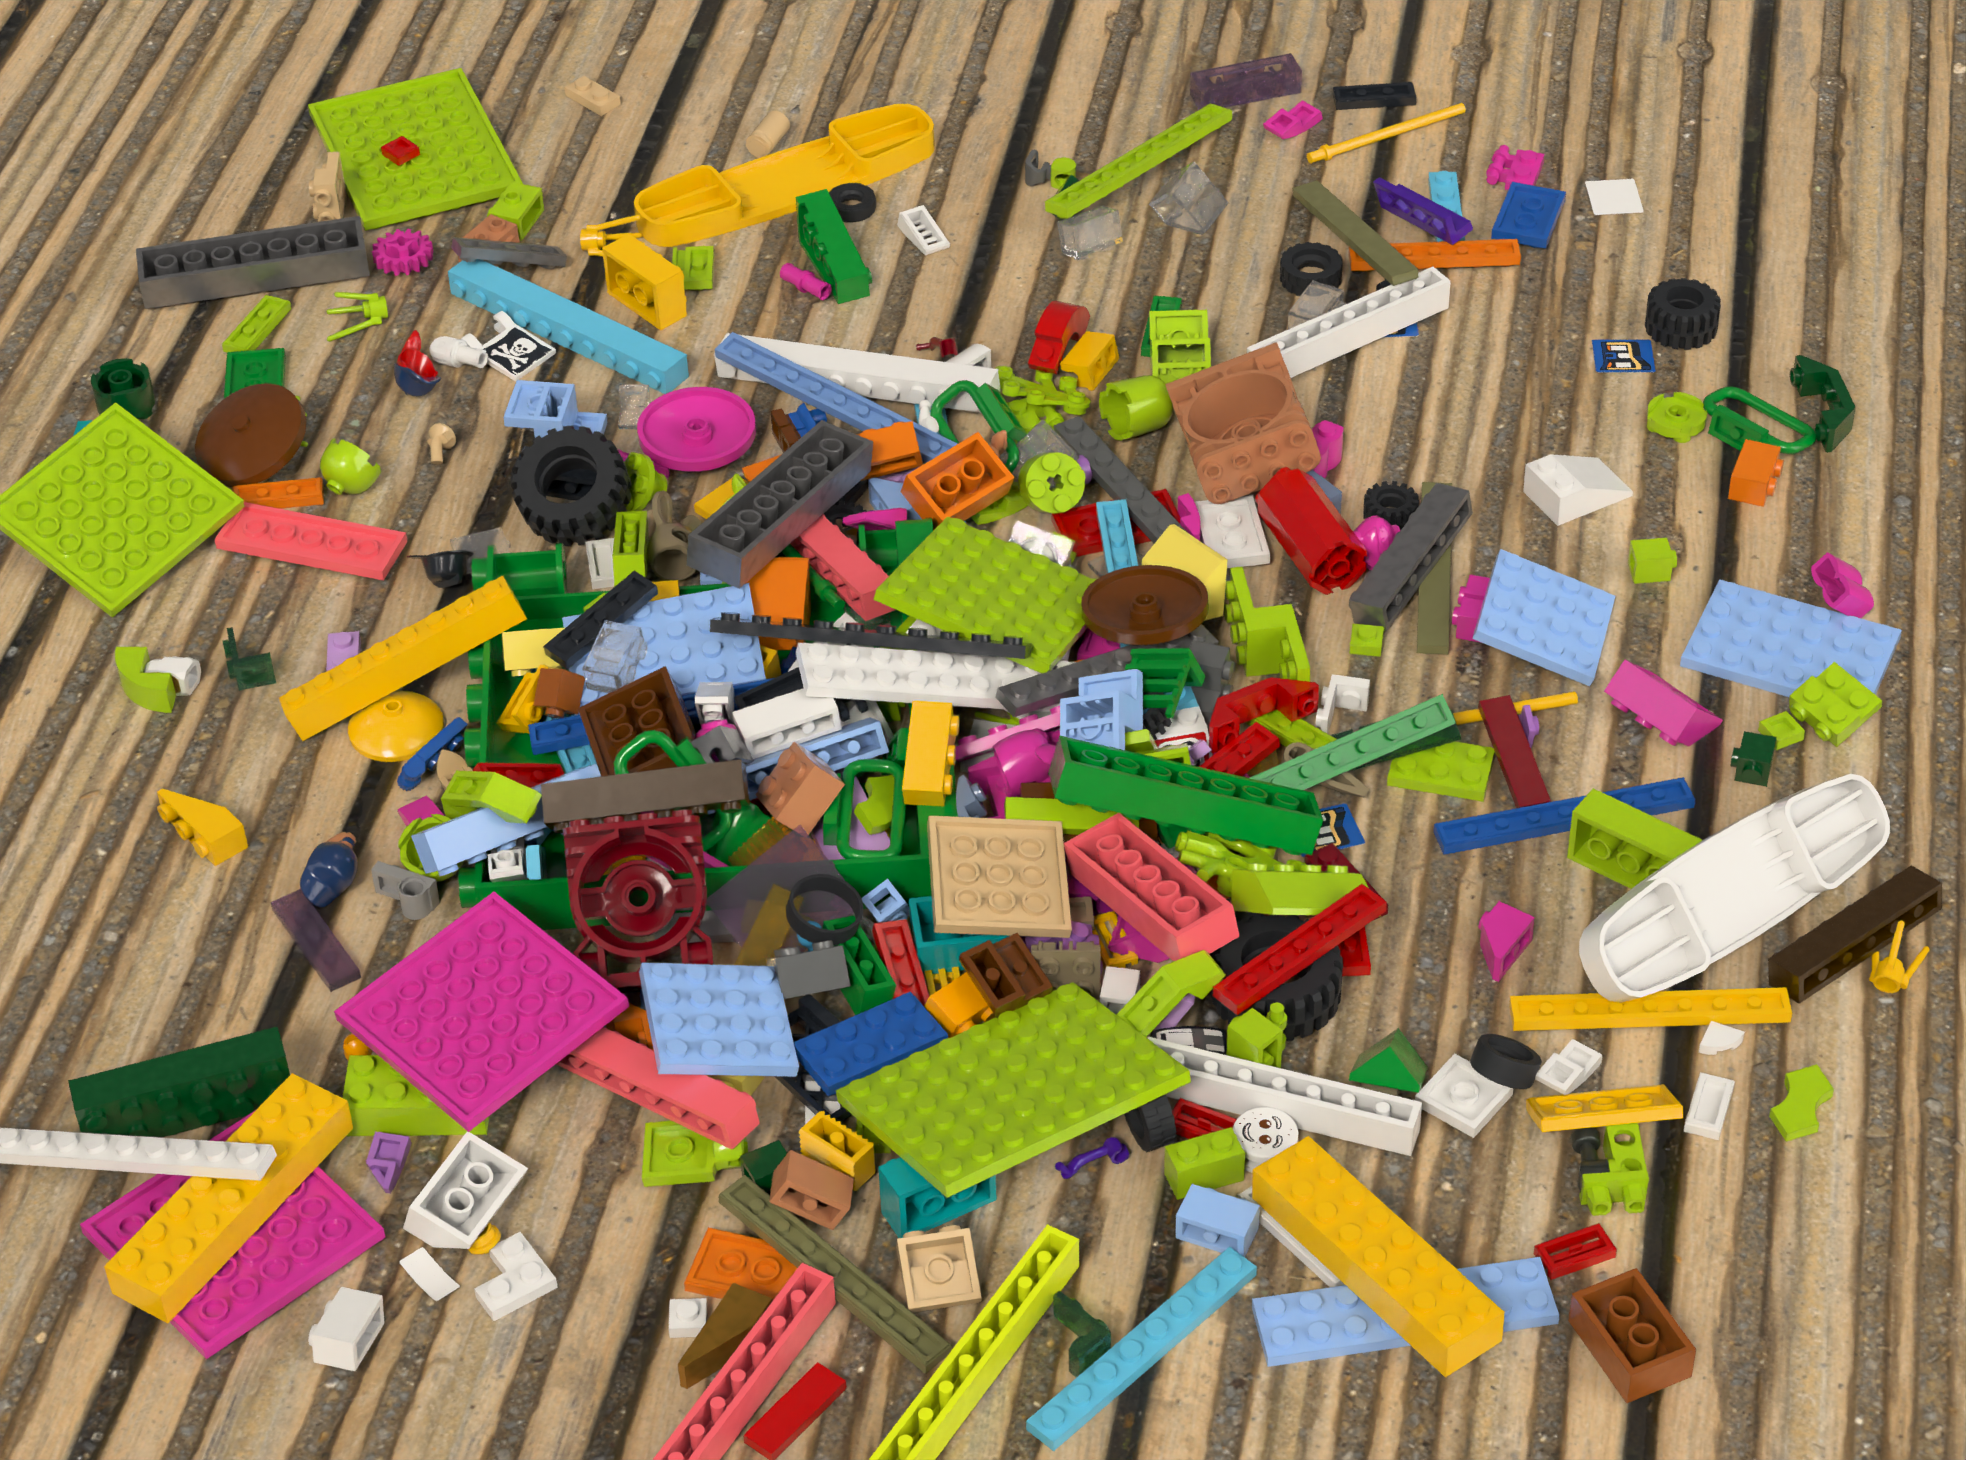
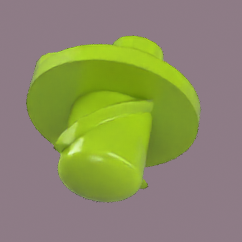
(644, 480)

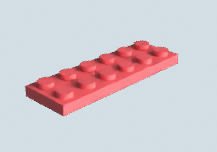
(312, 541)

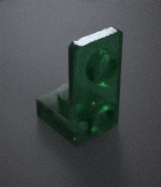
(250, 670)
(1092, 1333)

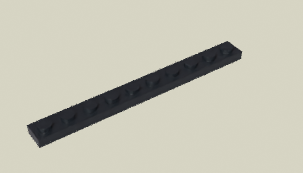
(883, 637)

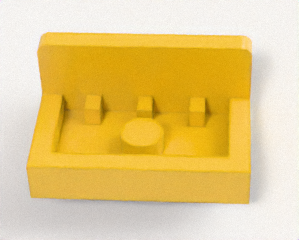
(520, 708)

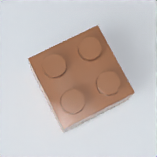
(799, 788)

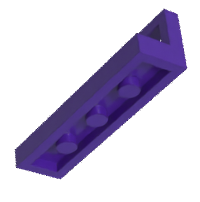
(1422, 211)

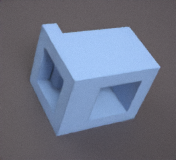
(891, 909)

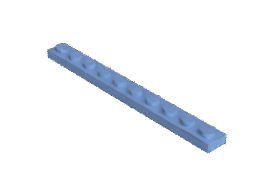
(821, 392)

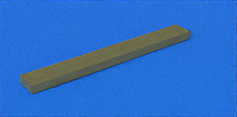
(1355, 233)
(1434, 601)
(851, 1285)

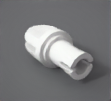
(456, 353)

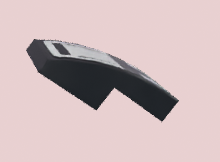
(1194, 1036)

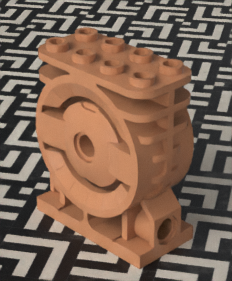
(1243, 423)

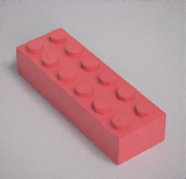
(1151, 889)

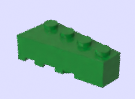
(831, 247)

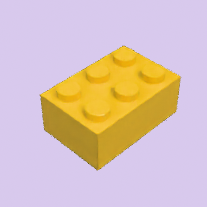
(644, 281)

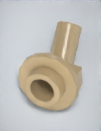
(440, 438)

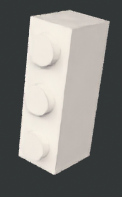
(785, 720)

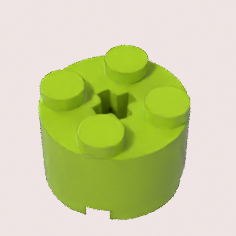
(1066, 475)

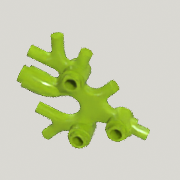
(1213, 858)

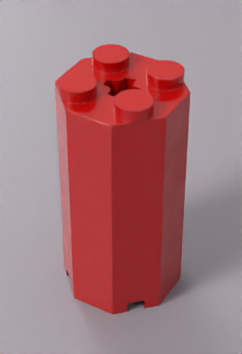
(1311, 530)

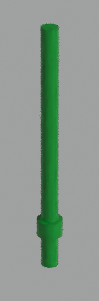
(823, 587)

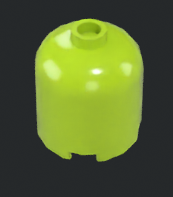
(1135, 406)

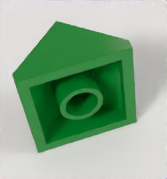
(1391, 1064)

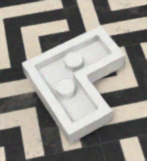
(521, 1281)

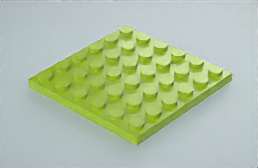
(115, 509)
(990, 586)

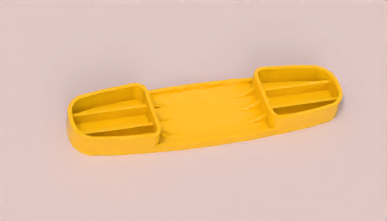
(713, 203)

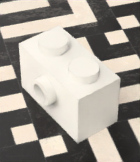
(347, 1328)

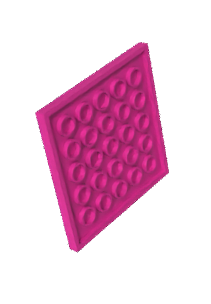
(481, 1010)
(289, 1253)

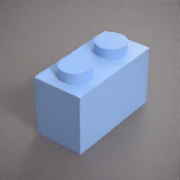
(1217, 1220)

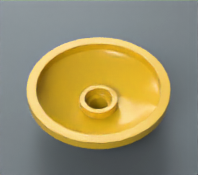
(395, 726)

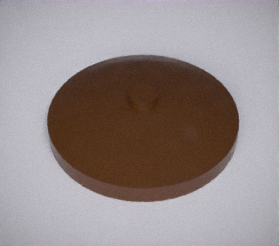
(251, 434)
(1145, 604)

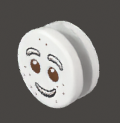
(1264, 1134)

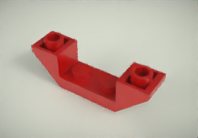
(1290, 697)

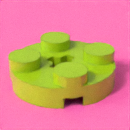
(1663, 416)

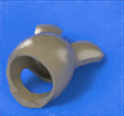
(670, 540)

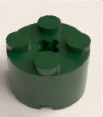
(126, 385)

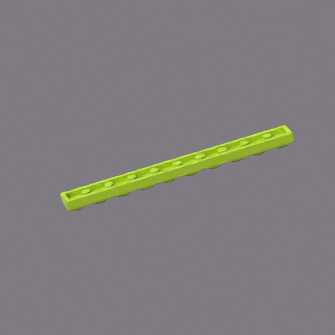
(1137, 161)

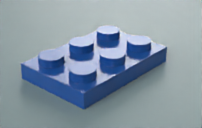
(1529, 214)

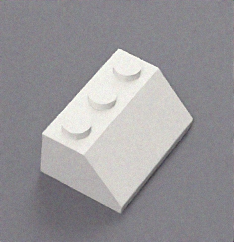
(463, 1194)

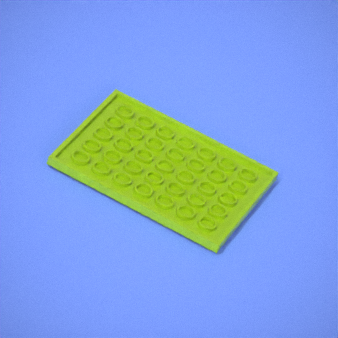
(441, 114)
(1011, 1088)

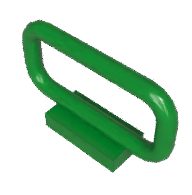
(992, 408)
(1734, 428)
(682, 755)
(839, 813)

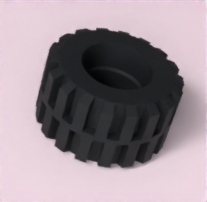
(1682, 313)

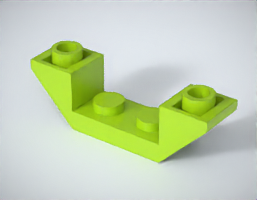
(489, 790)
(1167, 987)

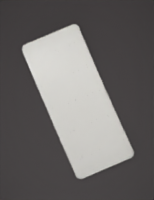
(428, 1274)

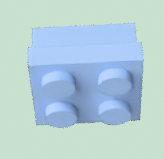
(548, 407)
(1104, 709)

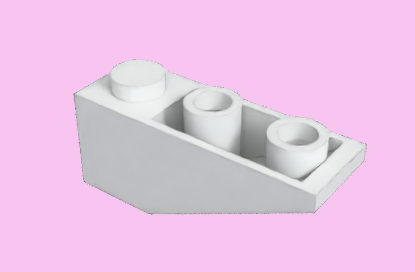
(715, 701)

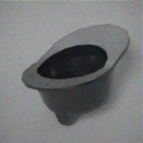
(445, 567)

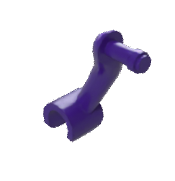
(1112, 1147)

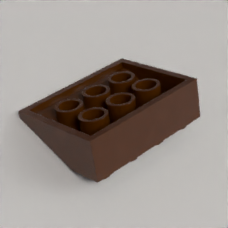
(637, 707)

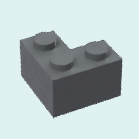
(1218, 671)
(811, 970)

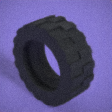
(1310, 255)
(1152, 1124)

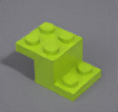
(1178, 343)

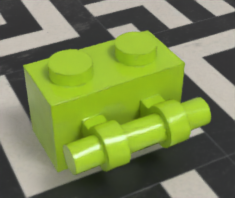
(1258, 1037)

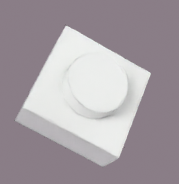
(687, 1317)

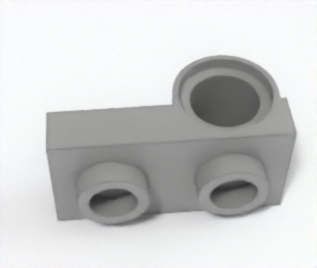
(415, 891)

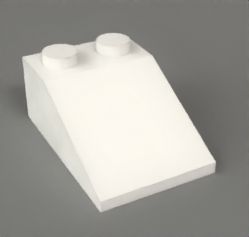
(1572, 486)

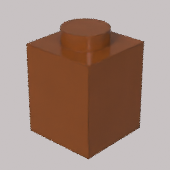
(558, 692)

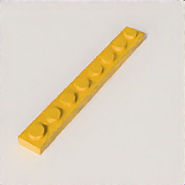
(1653, 1010)

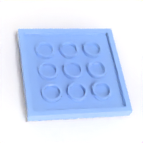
(1544, 617)
(717, 1020)

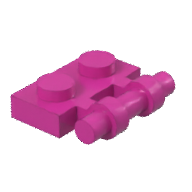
(1523, 167)

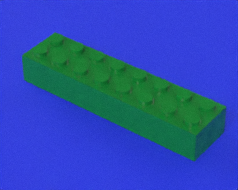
(1185, 796)

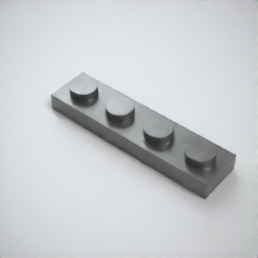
(517, 253)

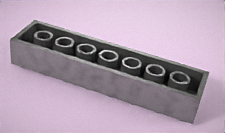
(251, 262)
(779, 504)

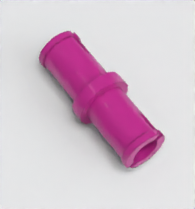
(805, 281)

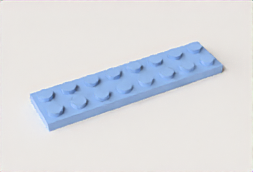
(1340, 1324)

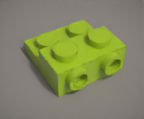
(1833, 704)

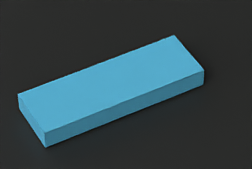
(536, 862)

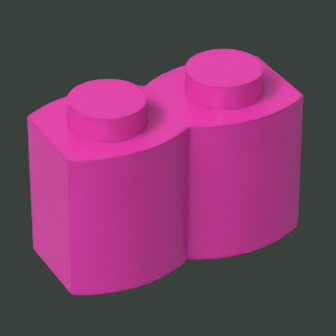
(1330, 443)
(1842, 586)

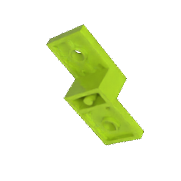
(1264, 636)

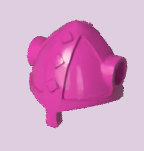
(1376, 536)

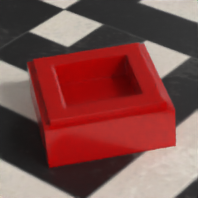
(400, 150)

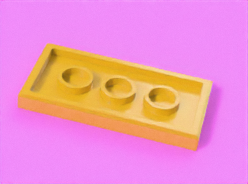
(1604, 1108)

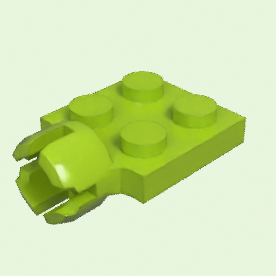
(683, 1156)

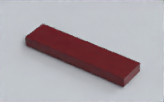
(1513, 751)

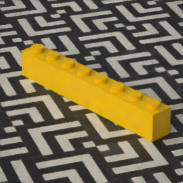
(402, 658)

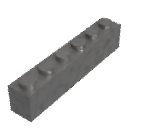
(1411, 556)

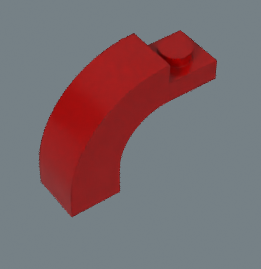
(1055, 328)

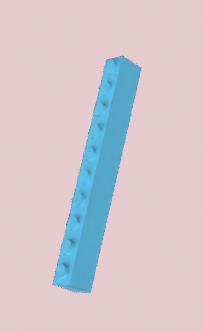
(570, 325)

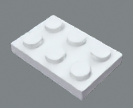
(1234, 531)

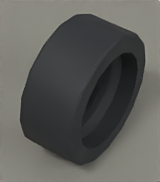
(1505, 1061)

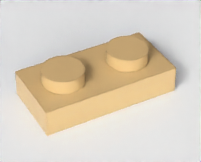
(592, 95)

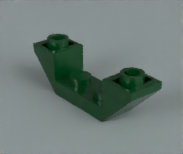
(1819, 379)

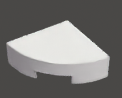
(1720, 1038)

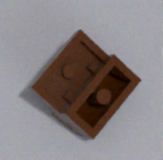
(1005, 974)

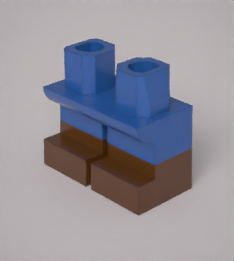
(791, 427)

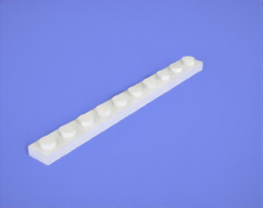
(136, 1154)

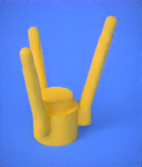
(593, 239)
(1890, 974)

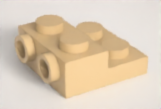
(329, 190)
(938, 1269)

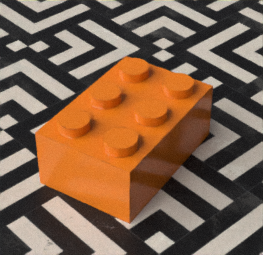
(958, 482)

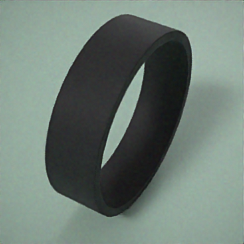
(830, 884)

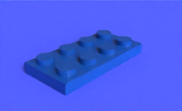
(868, 1042)

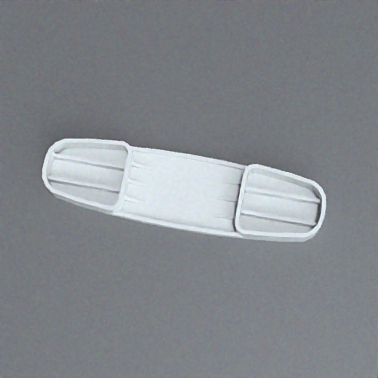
(1733, 887)

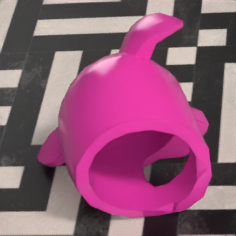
(1024, 759)

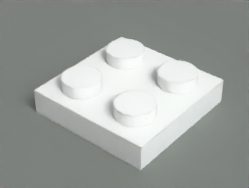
(1462, 1096)

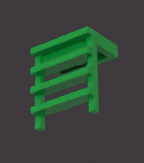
(1166, 672)

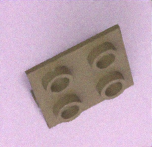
(1070, 965)

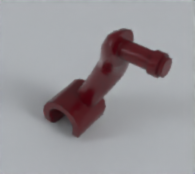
(946, 346)

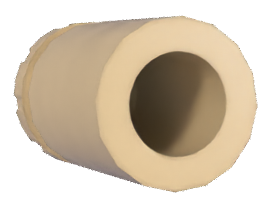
(767, 134)

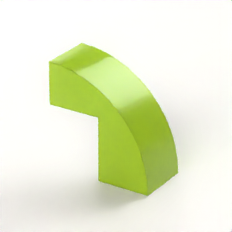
(147, 690)

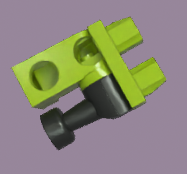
(1613, 1179)

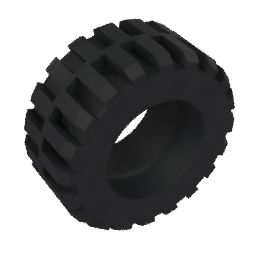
(552, 457)
(1306, 1001)

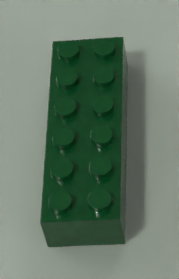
(182, 1088)

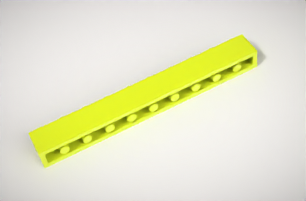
(983, 1350)

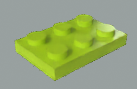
(1446, 770)

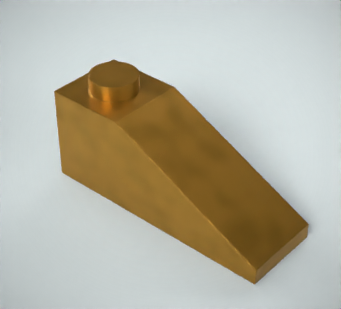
(722, 1334)

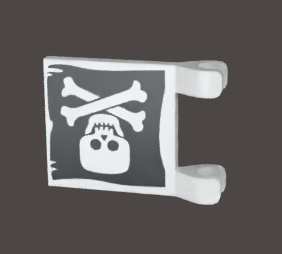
(514, 349)

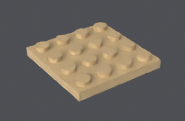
(998, 877)

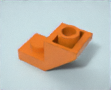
(633, 1025)

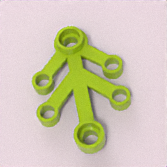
(1045, 392)

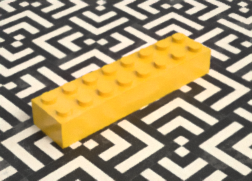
(216, 1216)
(1378, 1256)

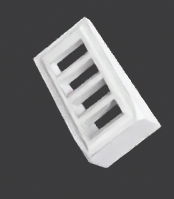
(920, 215)

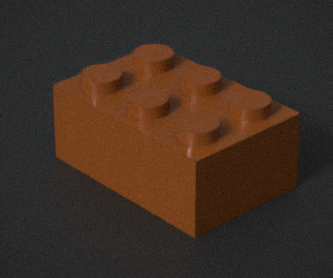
(1632, 1335)

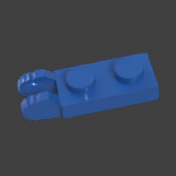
(426, 758)

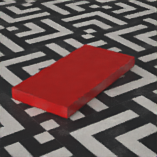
(1083, 526)

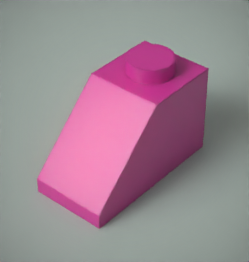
(1504, 937)

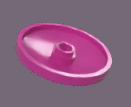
(696, 429)

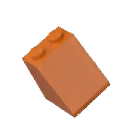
(780, 592)

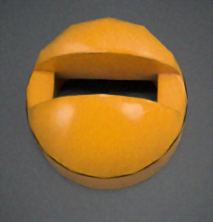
(355, 1046)

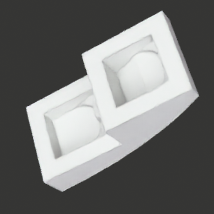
(1569, 1068)

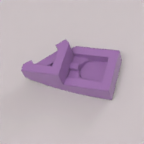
(388, 1158)

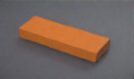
(283, 493)

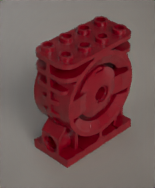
(595, 848)

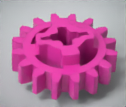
(402, 252)

